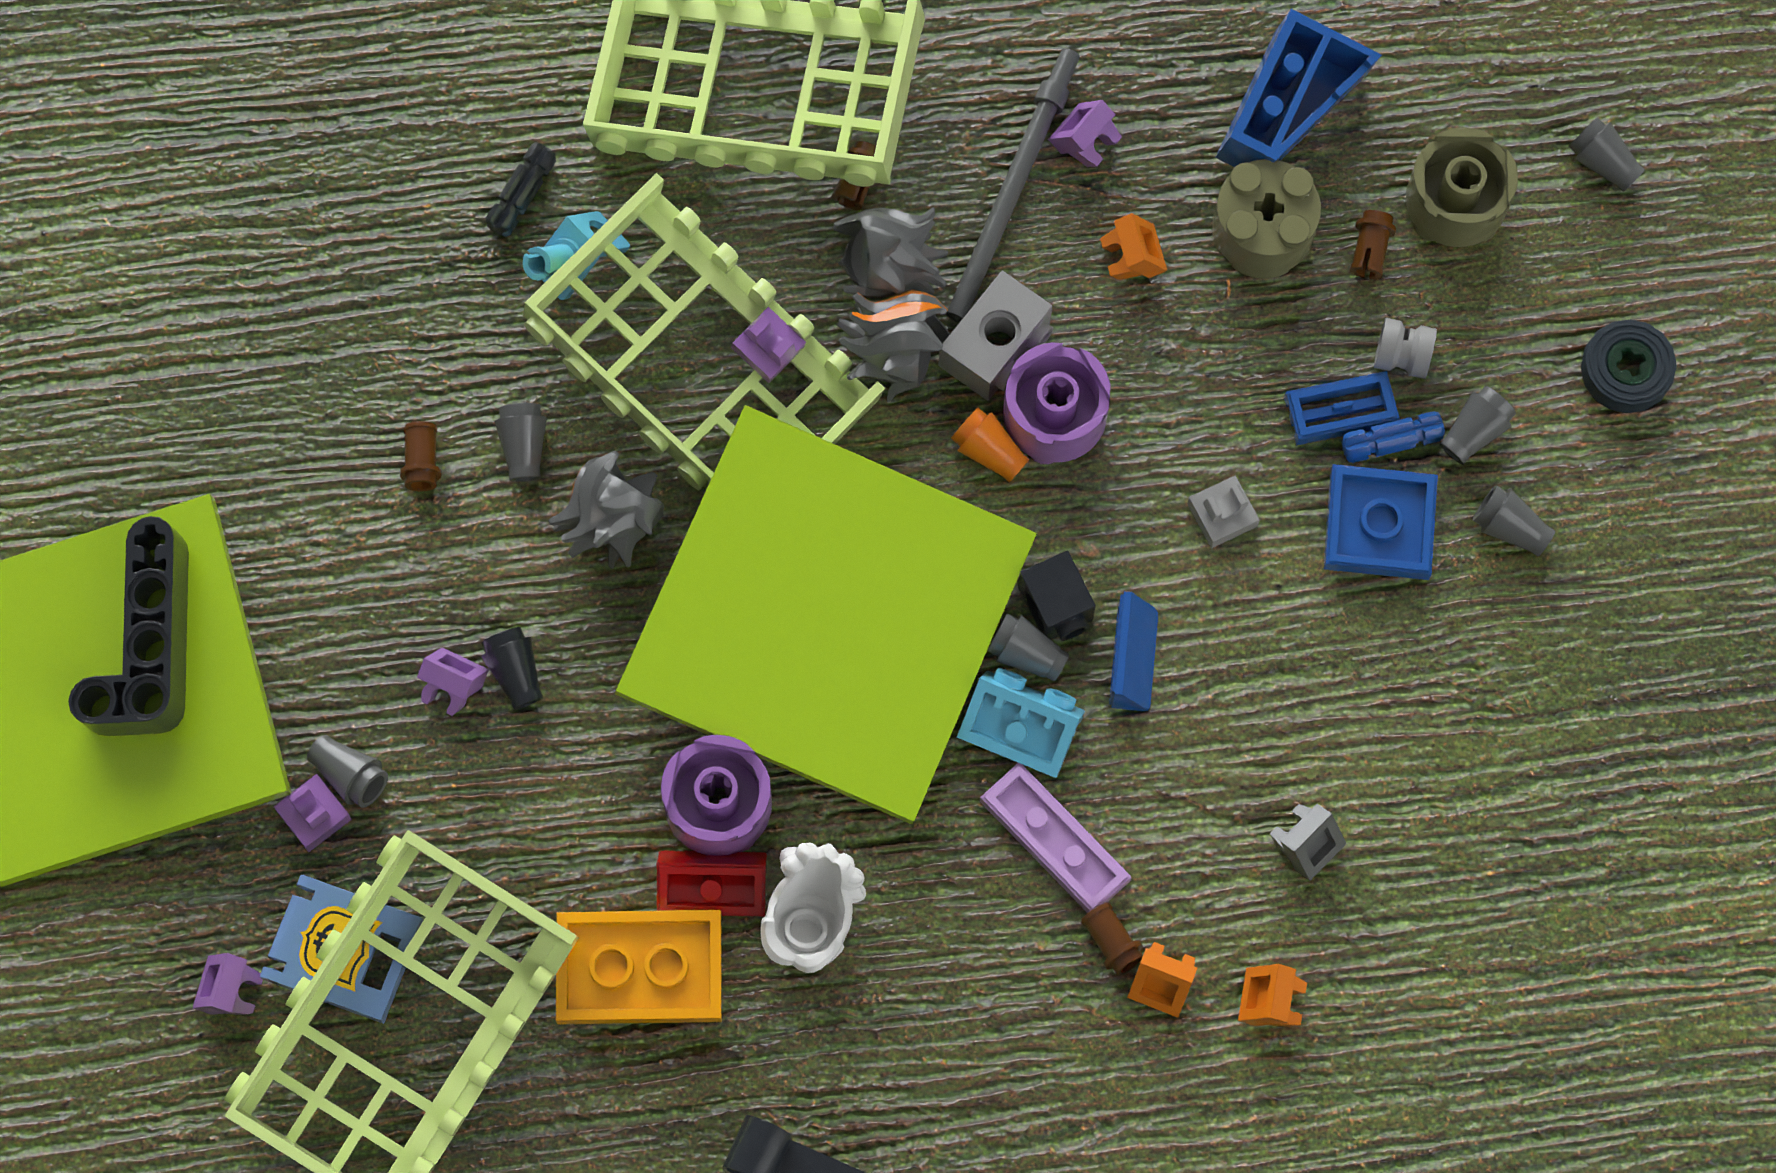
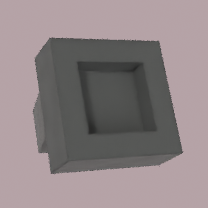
(1310, 841)

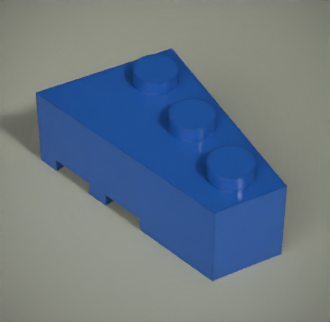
(1294, 89)

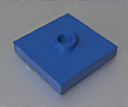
(1380, 522)

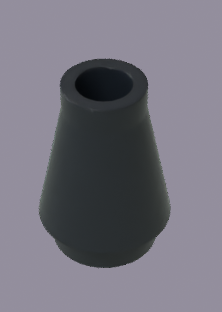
(513, 665)

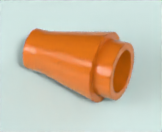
(990, 445)

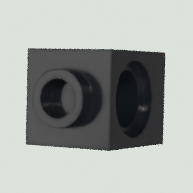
(1057, 597)

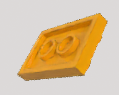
(641, 967)

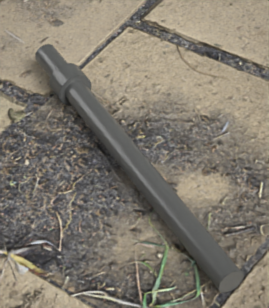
(1049, 101)

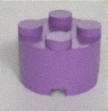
(1067, 377)
(696, 774)

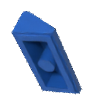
(1133, 654)

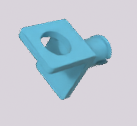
(563, 244)

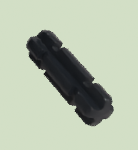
(520, 189)

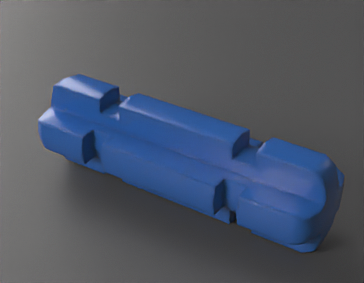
(1393, 437)

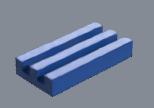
(1334, 429)

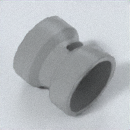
(1405, 348)

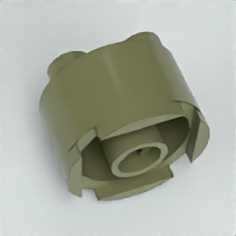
(1270, 191)
(1466, 213)

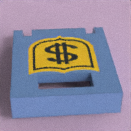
(307, 927)

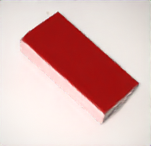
(712, 882)

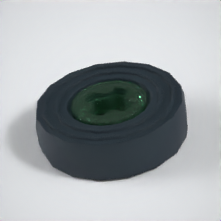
(1620, 389)

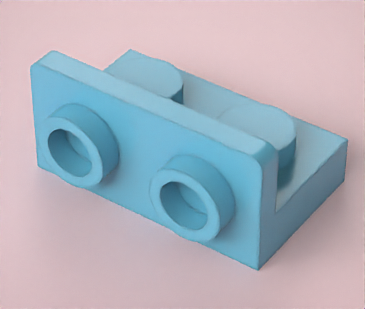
(1021, 721)

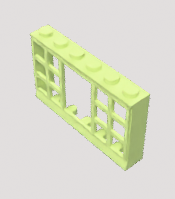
(817, 18)
(719, 271)
(479, 1059)

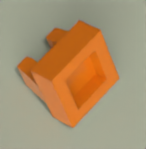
(1139, 246)
(1163, 980)
(1269, 996)

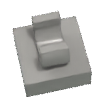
(1223, 511)

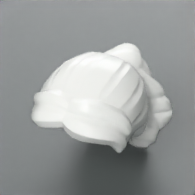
(811, 907)

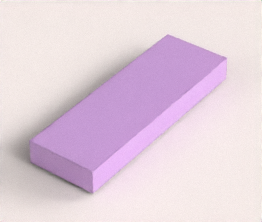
(1055, 838)

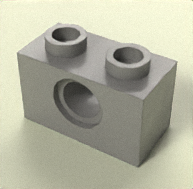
(1003, 308)

